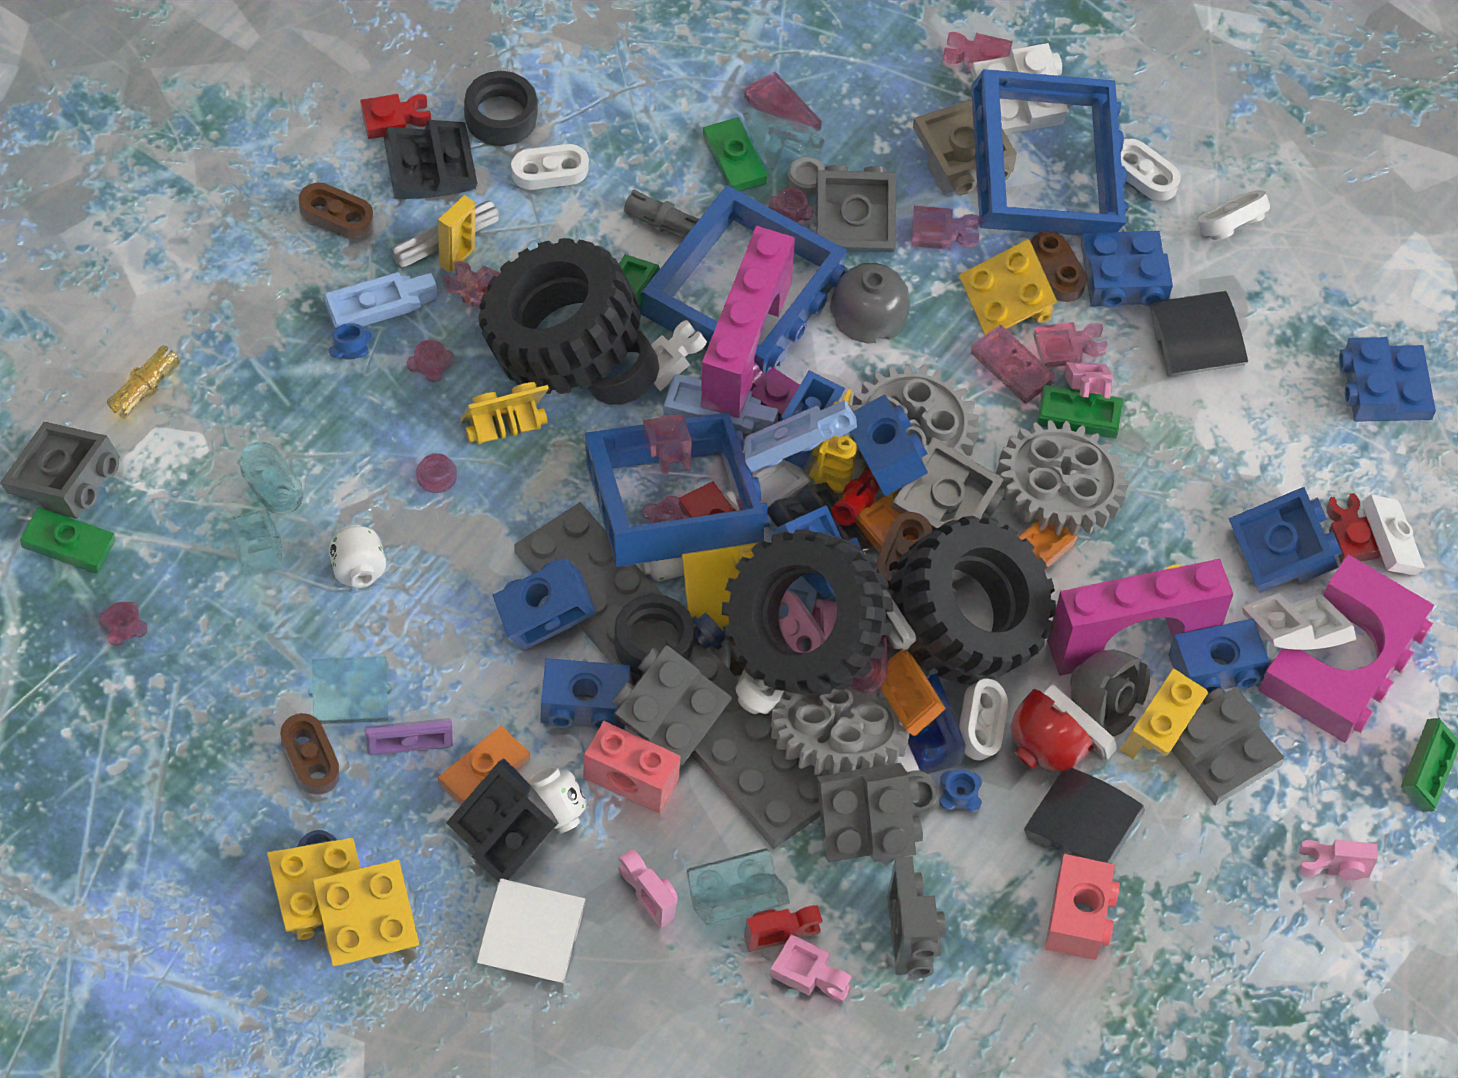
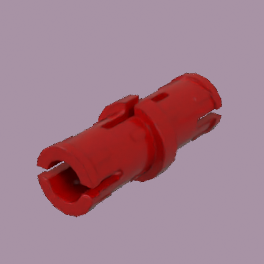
(850, 503)

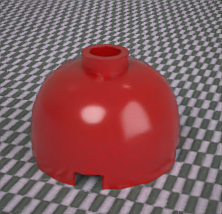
(1047, 735)

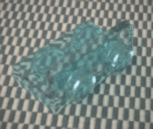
(736, 887)

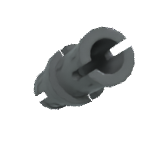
(659, 214)

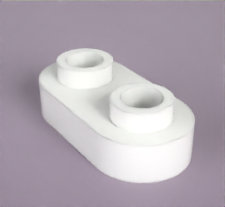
(549, 166)
(1149, 171)
(1243, 209)
(756, 696)
(983, 724)

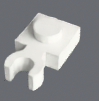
(673, 352)

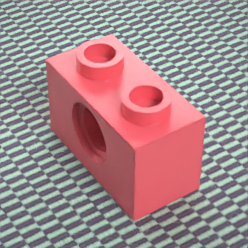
(631, 767)
(1070, 928)

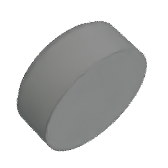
(803, 174)

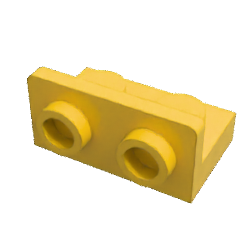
(1165, 716)

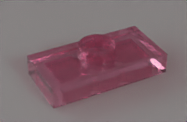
(776, 98)
(1012, 364)

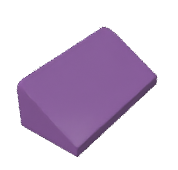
(409, 736)

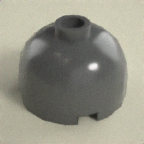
(870, 303)
(1109, 688)

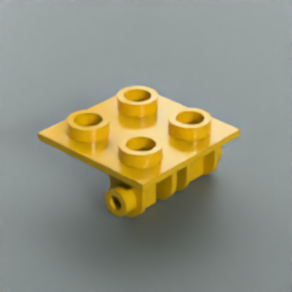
(1009, 288)
(487, 405)
(834, 459)
(707, 577)
(294, 876)
(365, 913)

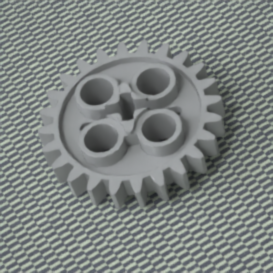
(940, 406)
(1062, 478)
(838, 730)

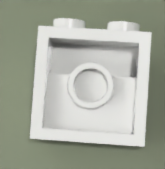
(1027, 115)

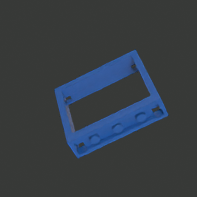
(989, 155)
(658, 296)
(673, 538)

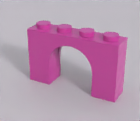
(756, 291)
(1092, 614)
(1342, 698)

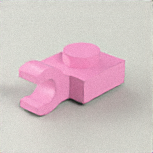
(1343, 858)
(805, 965)

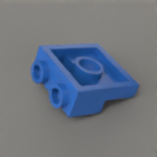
(1126, 268)
(1386, 381)
(1285, 540)

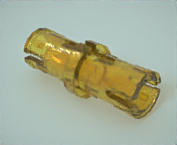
(143, 381)

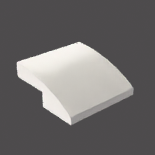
(1300, 625)
(531, 931)

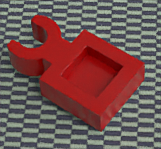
(389, 112)
(1352, 531)
(774, 927)

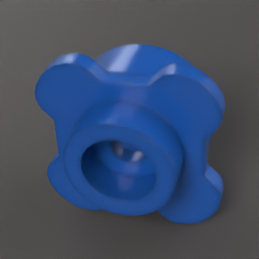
(350, 341)
(964, 780)

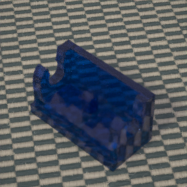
(940, 742)

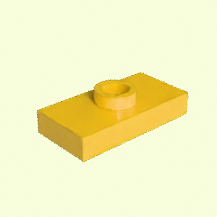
(456, 233)

